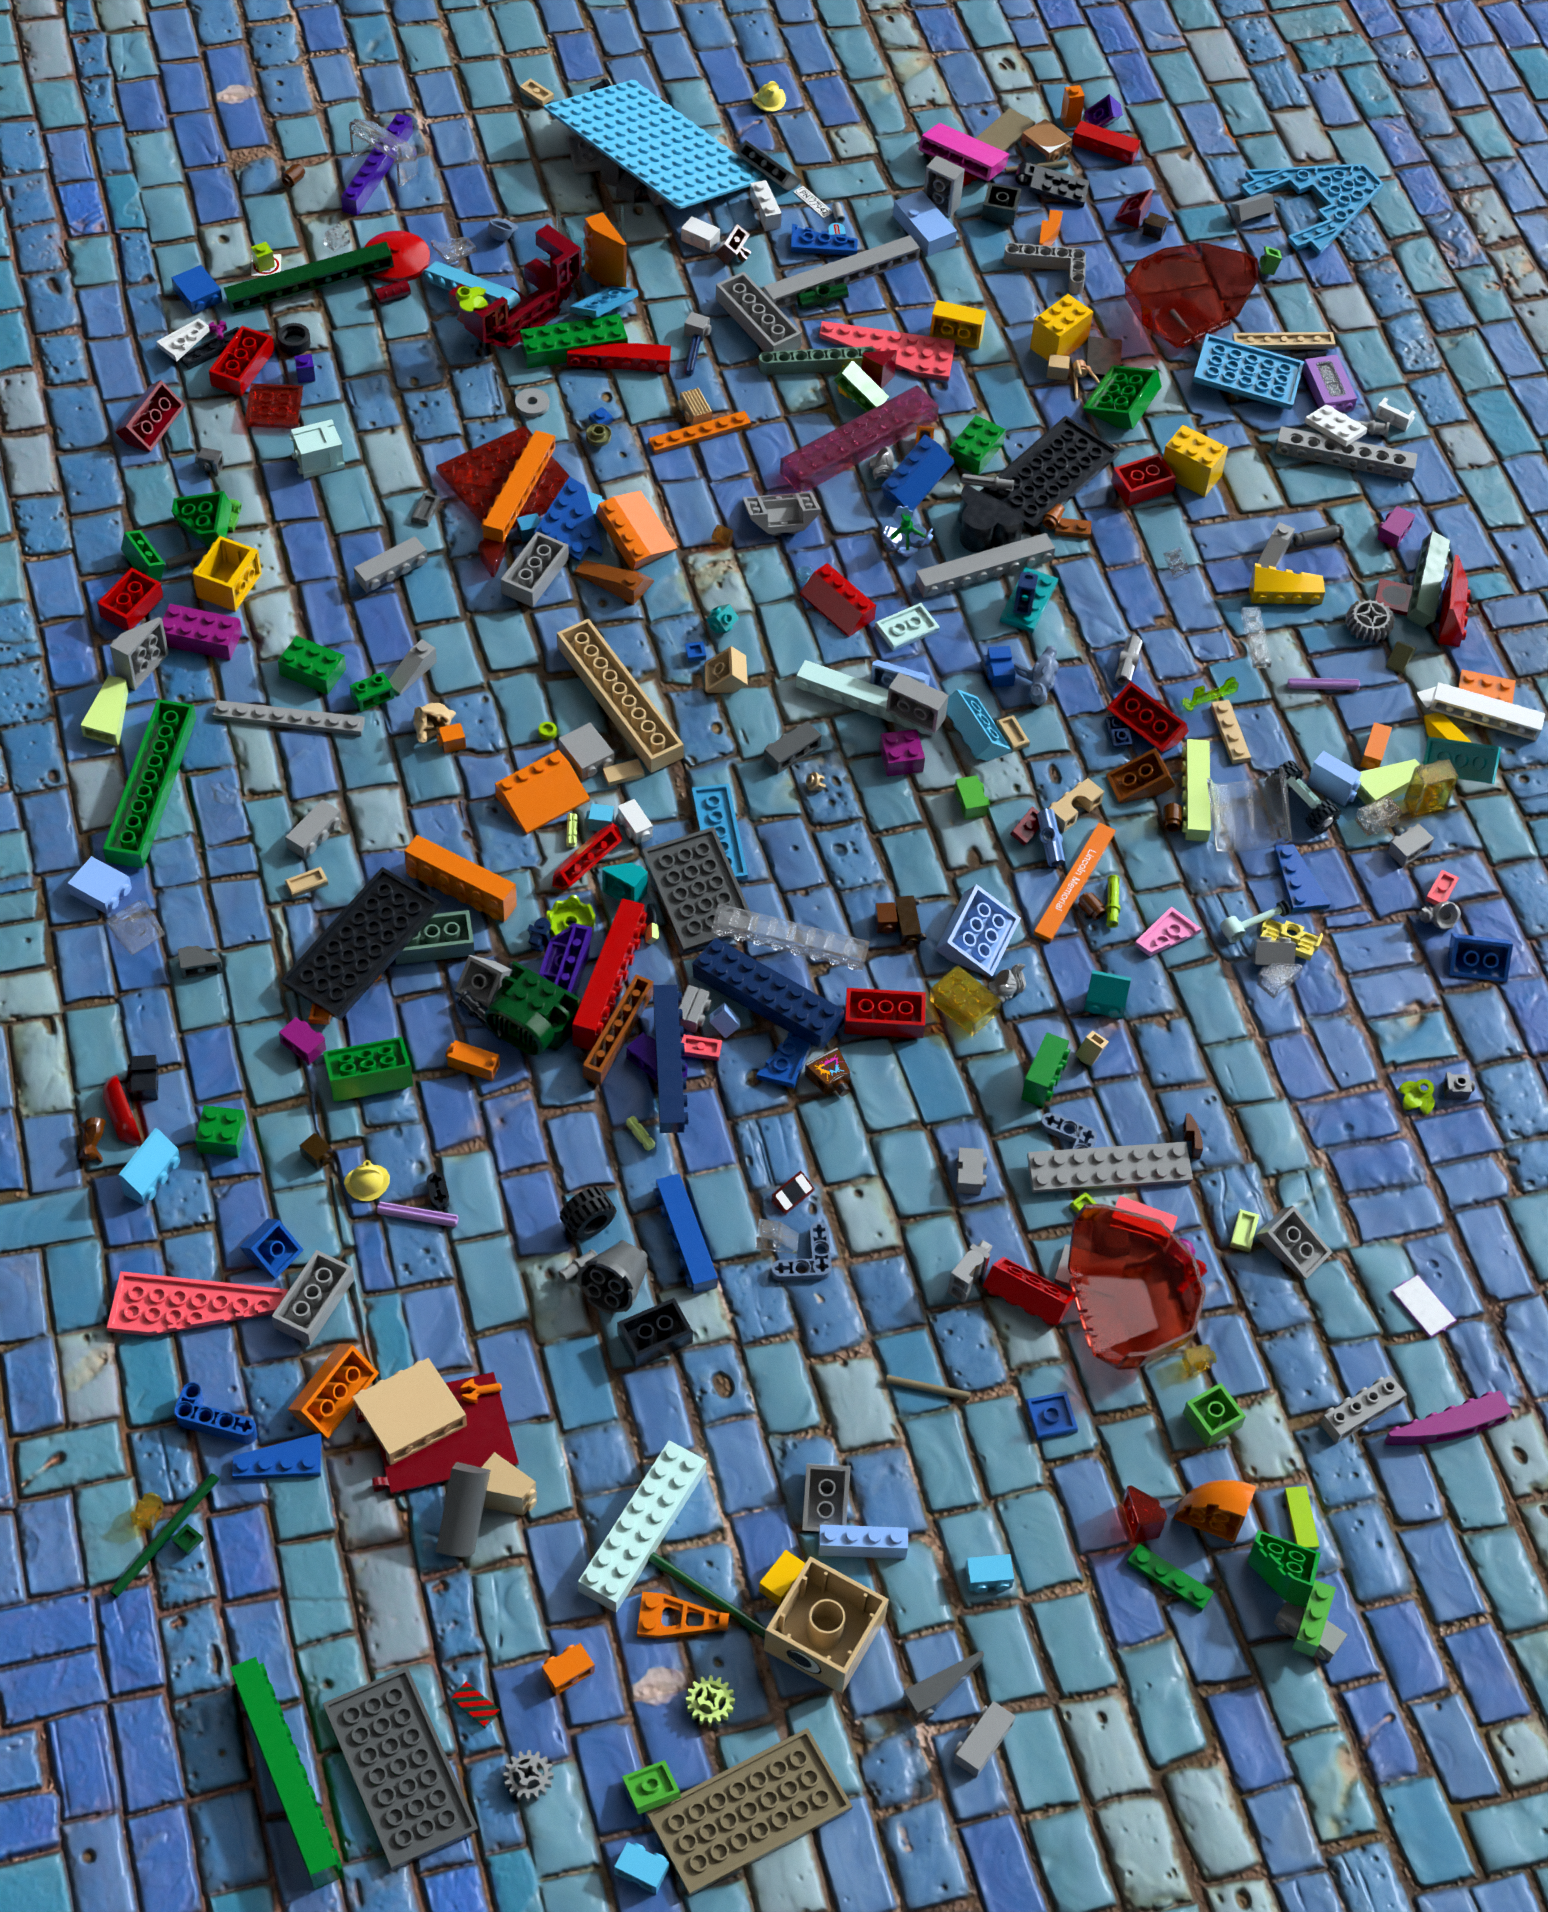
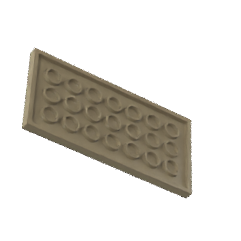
(749, 1811)

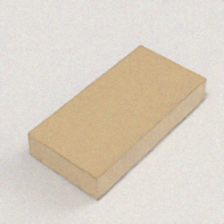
(1013, 733)
(623, 772)
(306, 882)

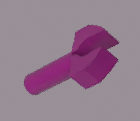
(218, 329)

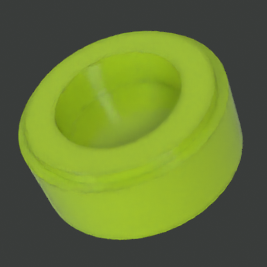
(547, 731)

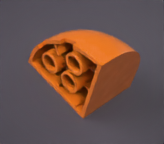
(1217, 1507)

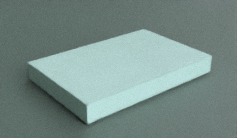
(907, 626)

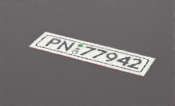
(813, 201)

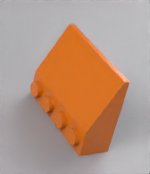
(604, 252)
(635, 529)
(541, 792)

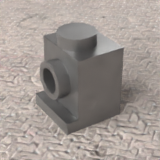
(210, 460)
(1457, 1086)

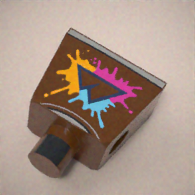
(829, 1072)

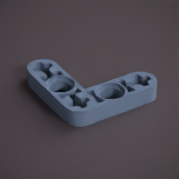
(1077, 1137)
(813, 1264)

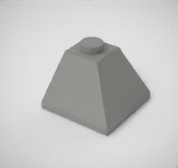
(482, 979)

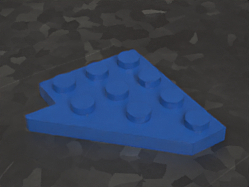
(572, 521)

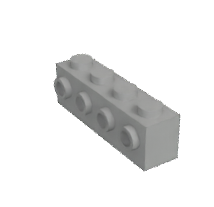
(390, 564)
(1363, 1409)

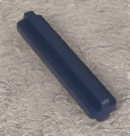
(692, 354)

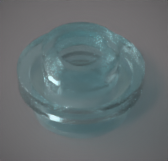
(804, 574)

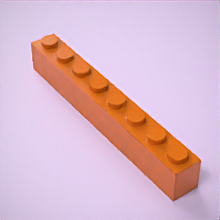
(518, 486)

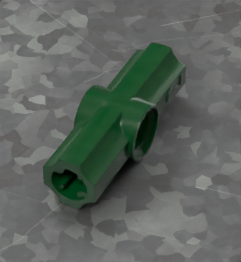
(822, 296)

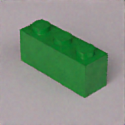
(142, 554)

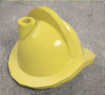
(770, 97)
(367, 1181)

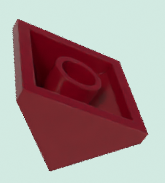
(1135, 208)
(879, 366)

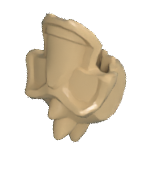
(429, 720)

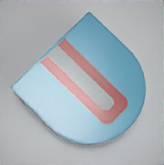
(836, 228)

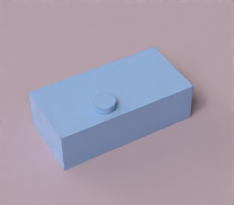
(924, 223)

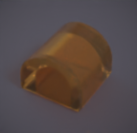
(723, 535)

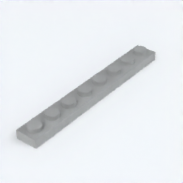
(289, 718)

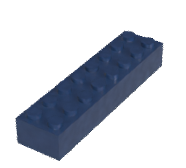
(768, 993)

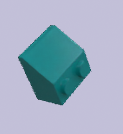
(625, 882)
(1107, 994)

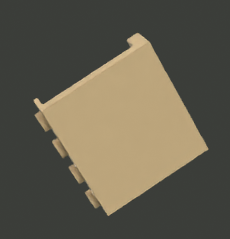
(410, 1410)

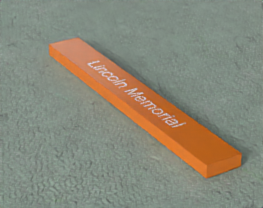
(1074, 882)

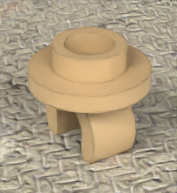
(814, 782)

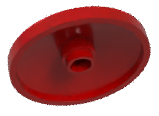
(409, 256)

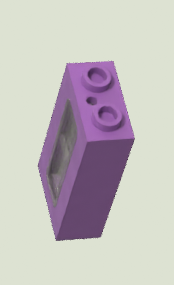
(1329, 383)

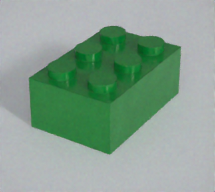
(977, 445)
(311, 665)
(1046, 1070)

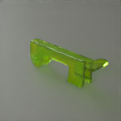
(1200, 696)

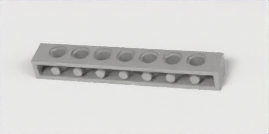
(1354, 456)

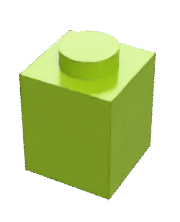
(262, 256)

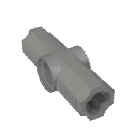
(1128, 660)

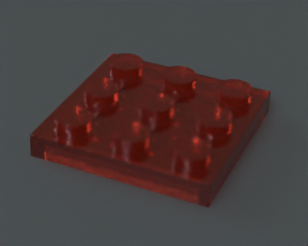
(274, 406)

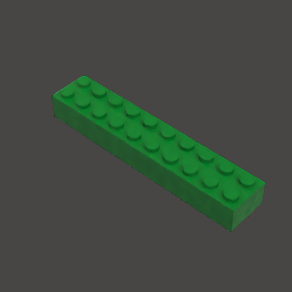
(149, 784)
(287, 1776)

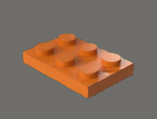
(1487, 685)

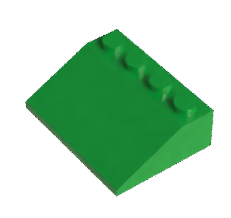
(1124, 395)
(368, 1069)

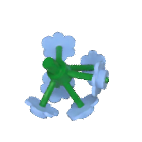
(914, 533)

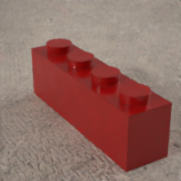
(1106, 142)

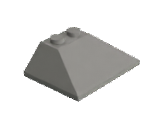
(782, 512)

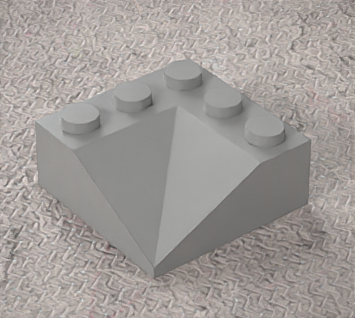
(139, 652)

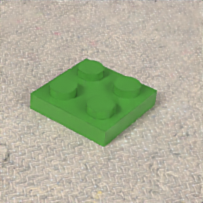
(651, 1787)

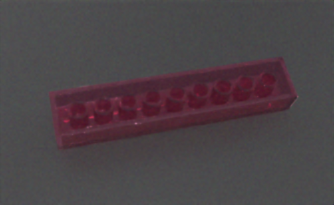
(858, 439)

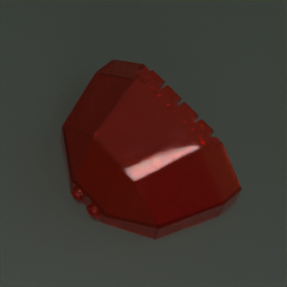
(1198, 281)
(1133, 1285)

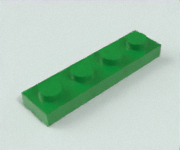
(1170, 1577)

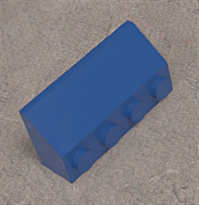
(917, 474)

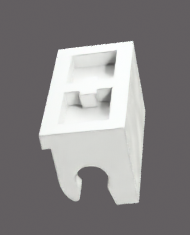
(1394, 415)

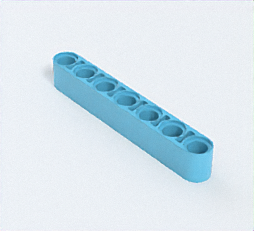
(450, 278)

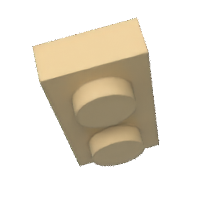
(536, 92)

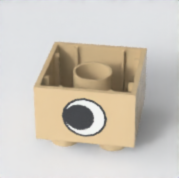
(825, 1624)

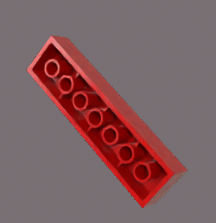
(609, 973)

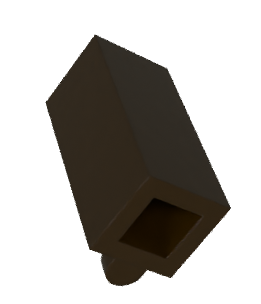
(908, 921)

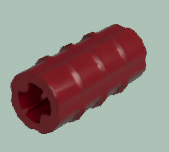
(392, 291)

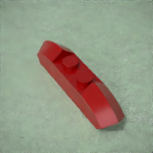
(586, 856)

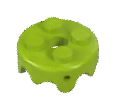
(568, 910)

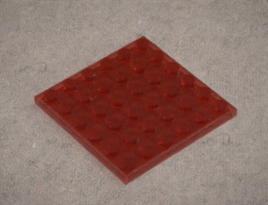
(483, 470)

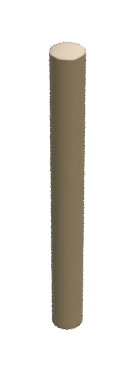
(1057, 164)
(928, 1387)

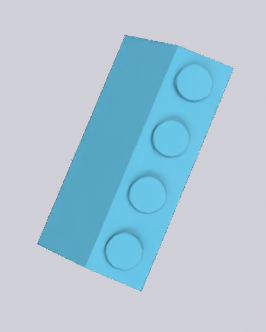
(976, 726)

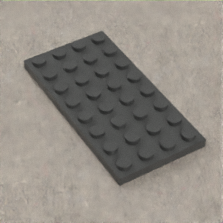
(400, 1768)

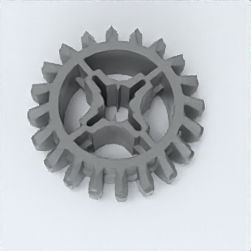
(1369, 620)

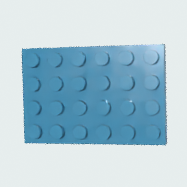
(1248, 371)

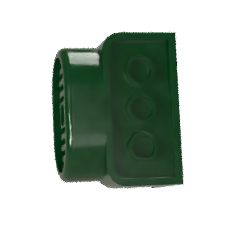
(532, 1011)

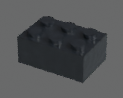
(655, 1332)

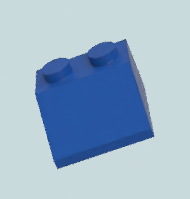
(271, 1247)

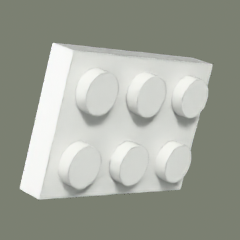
(1335, 425)

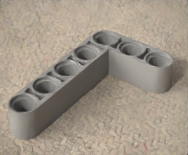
(1050, 258)

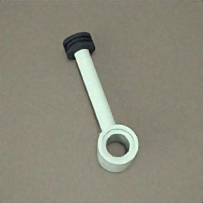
(1234, 929)

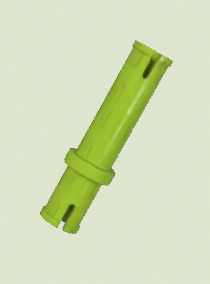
(1112, 907)

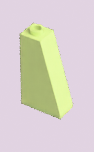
(107, 712)
(1386, 781)

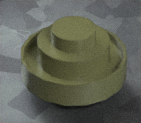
(598, 435)

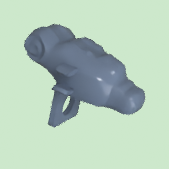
(1041, 675)

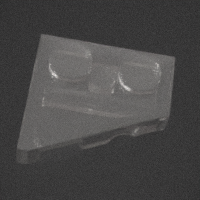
(454, 249)

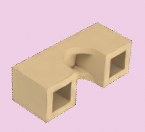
(1084, 795)

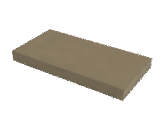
(1006, 130)

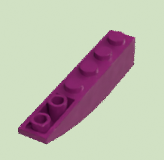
(1454, 1421)

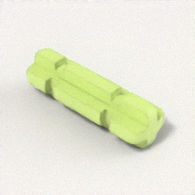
(571, 839)
(640, 1133)

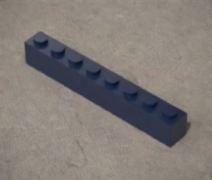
(668, 1059)

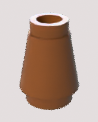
(1053, 517)

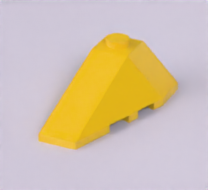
(1440, 726)

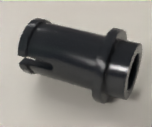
(603, 84)

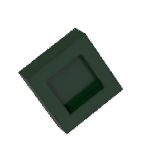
(187, 1539)

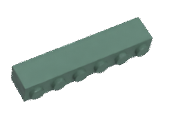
(1428, 579)

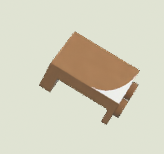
(1047, 140)

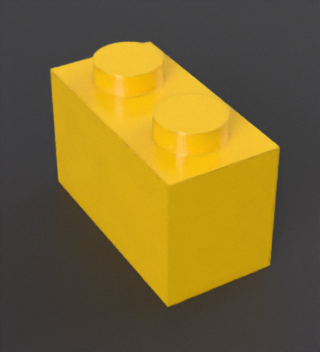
(781, 1577)

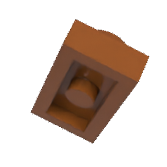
(1074, 528)

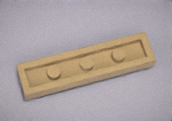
(1230, 732)

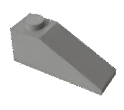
(1276, 546)
(413, 666)

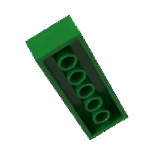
(550, 343)

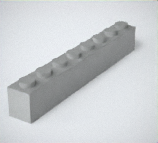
(984, 565)

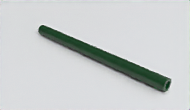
(164, 1535)
(707, 1594)

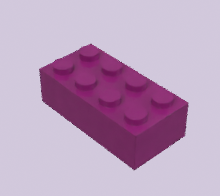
(201, 631)

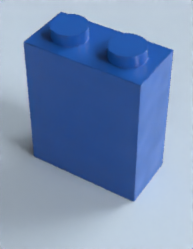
(196, 289)

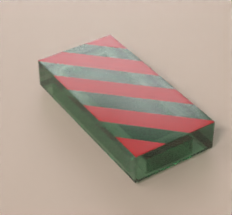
(475, 1705)

